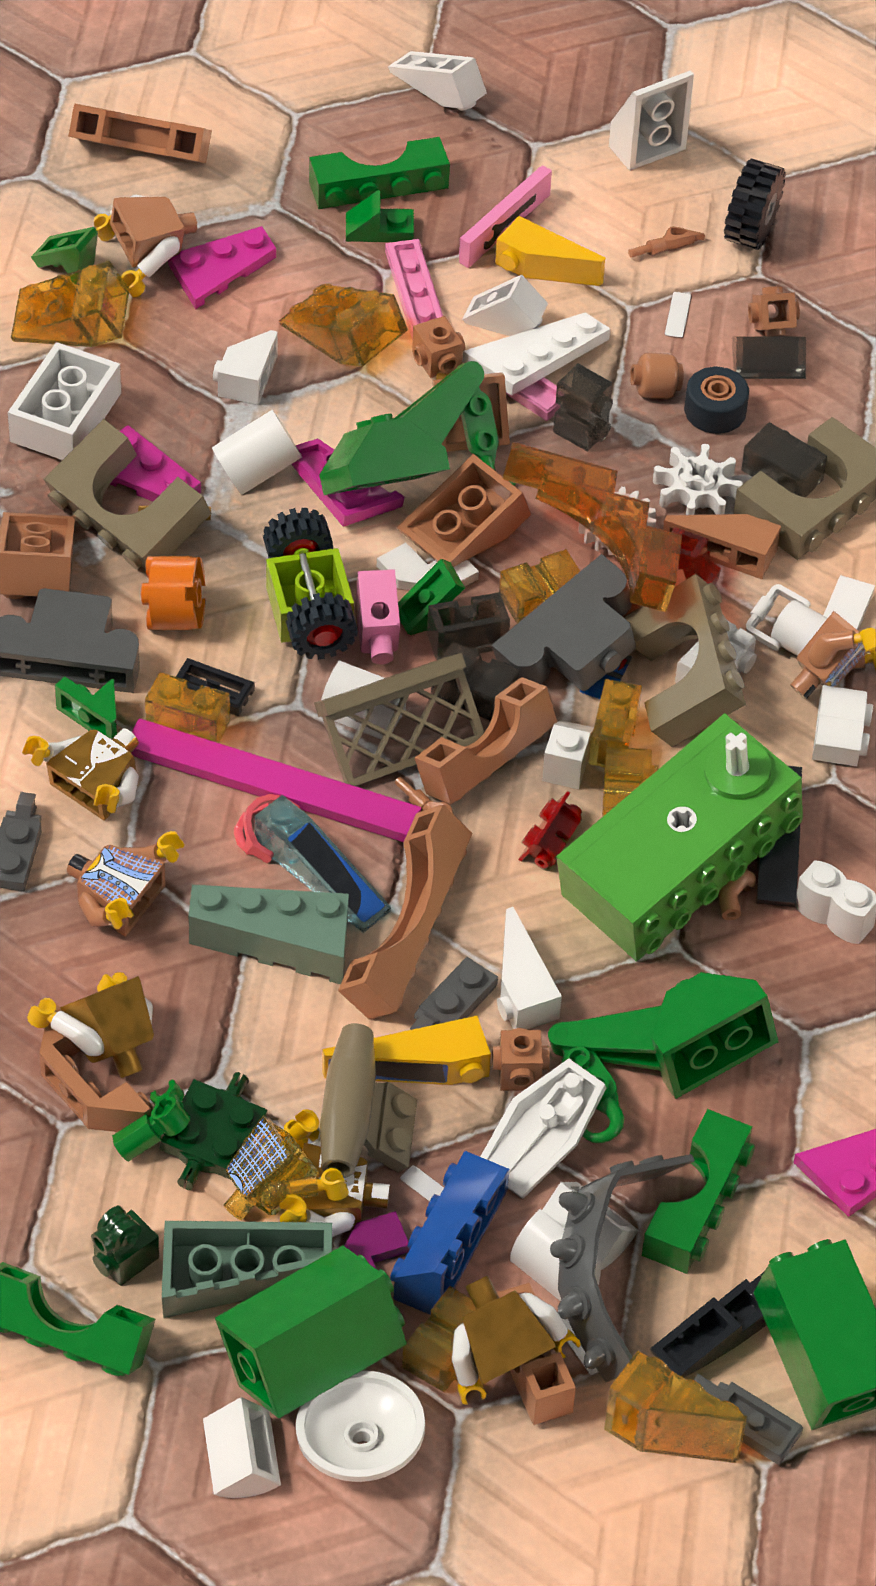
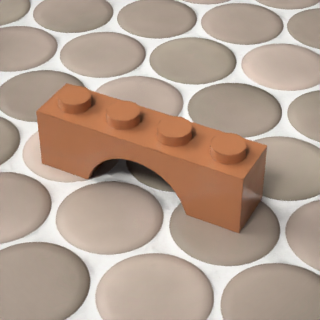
(140, 133)
(519, 718)

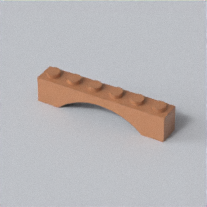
(433, 853)

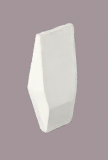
(544, 1125)

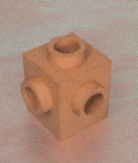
(786, 312)
(437, 346)
(520, 1058)

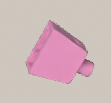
(378, 614)

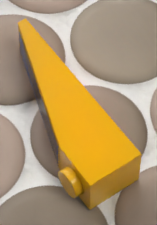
(430, 1054)

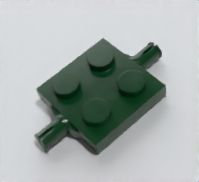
(215, 1129)

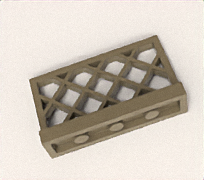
(389, 689)

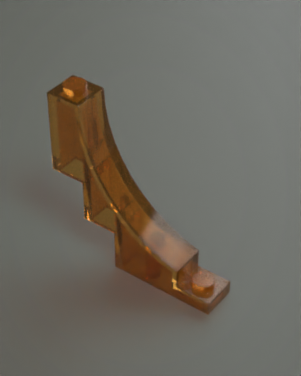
(619, 521)

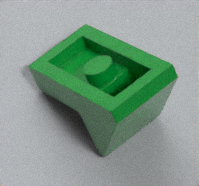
(373, 224)
(71, 250)
(437, 586)
(88, 710)

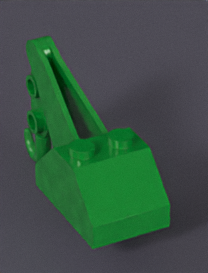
(411, 443)
(691, 1038)

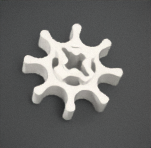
(696, 481)

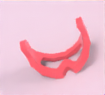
(250, 844)

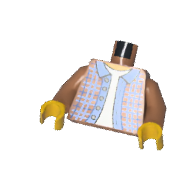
(833, 654)
(122, 881)

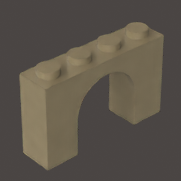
(82, 481)
(811, 520)
(712, 683)

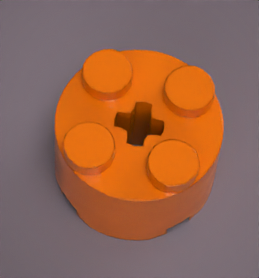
(174, 593)

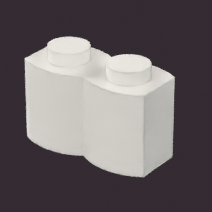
(841, 725)
(833, 900)

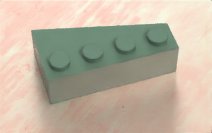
(274, 926)
(233, 1260)

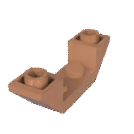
(104, 1113)

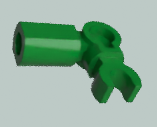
(166, 1117)

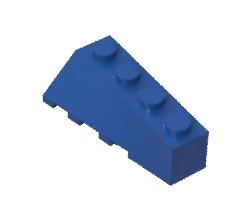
(451, 1232)

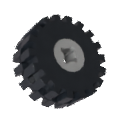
(754, 204)

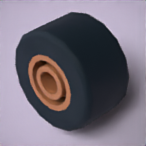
(716, 400)

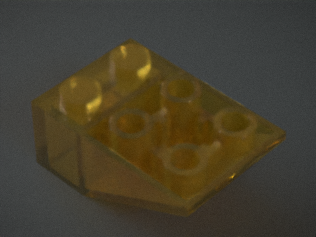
(73, 308)
(347, 322)
(671, 1414)

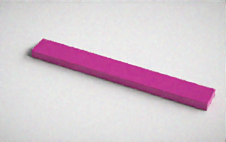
(265, 776)

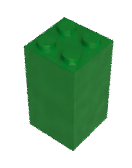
(312, 1330)
(822, 1330)

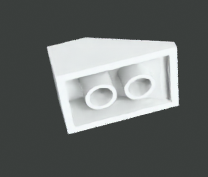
(653, 122)

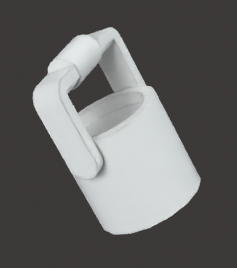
(794, 624)

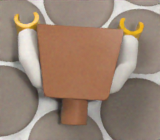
(147, 232)

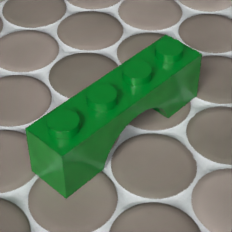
(342, 181)
(680, 1228)
(114, 1341)

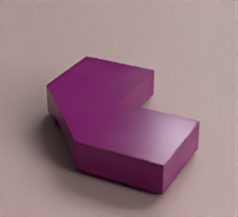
(378, 1238)

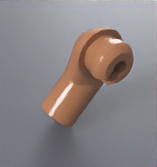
(729, 895)

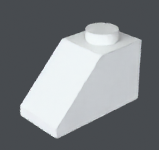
(507, 308)
(247, 368)
(567, 754)

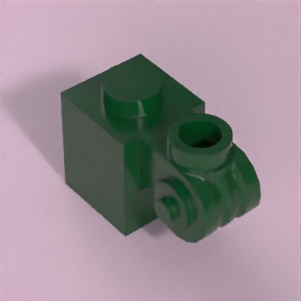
(123, 1245)

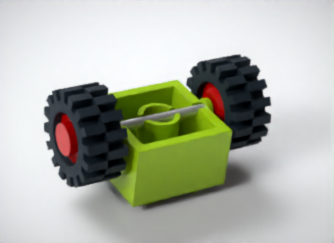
(308, 585)

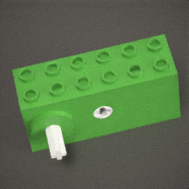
(681, 837)

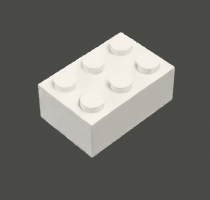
(64, 401)

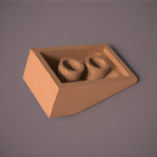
(466, 514)
(35, 553)

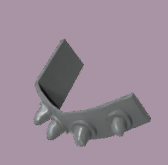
(577, 1257)

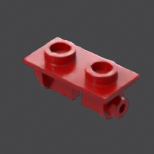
(557, 819)

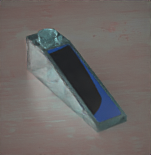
(317, 861)

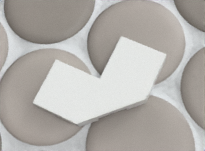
(411, 567)

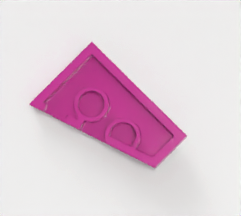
(345, 506)
(843, 1170)

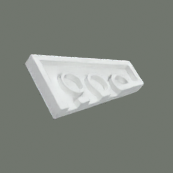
(539, 351)

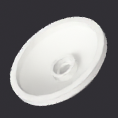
(360, 1409)

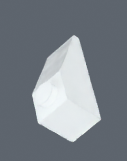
(441, 77)
(527, 988)

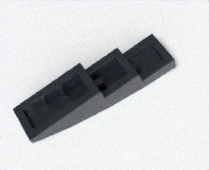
(780, 869)
(712, 1330)

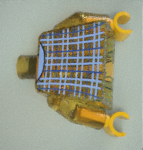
(273, 1167)

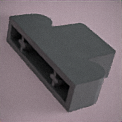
(574, 629)
(70, 640)

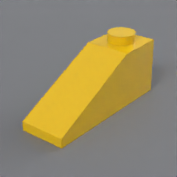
(546, 255)

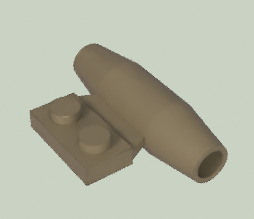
(361, 1110)

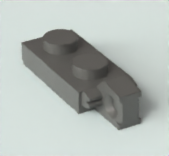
(18, 842)
(456, 995)
(765, 1428)

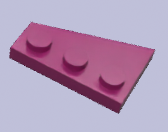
(219, 262)
(151, 469)

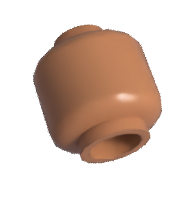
(657, 375)

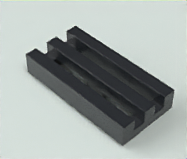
(214, 678)

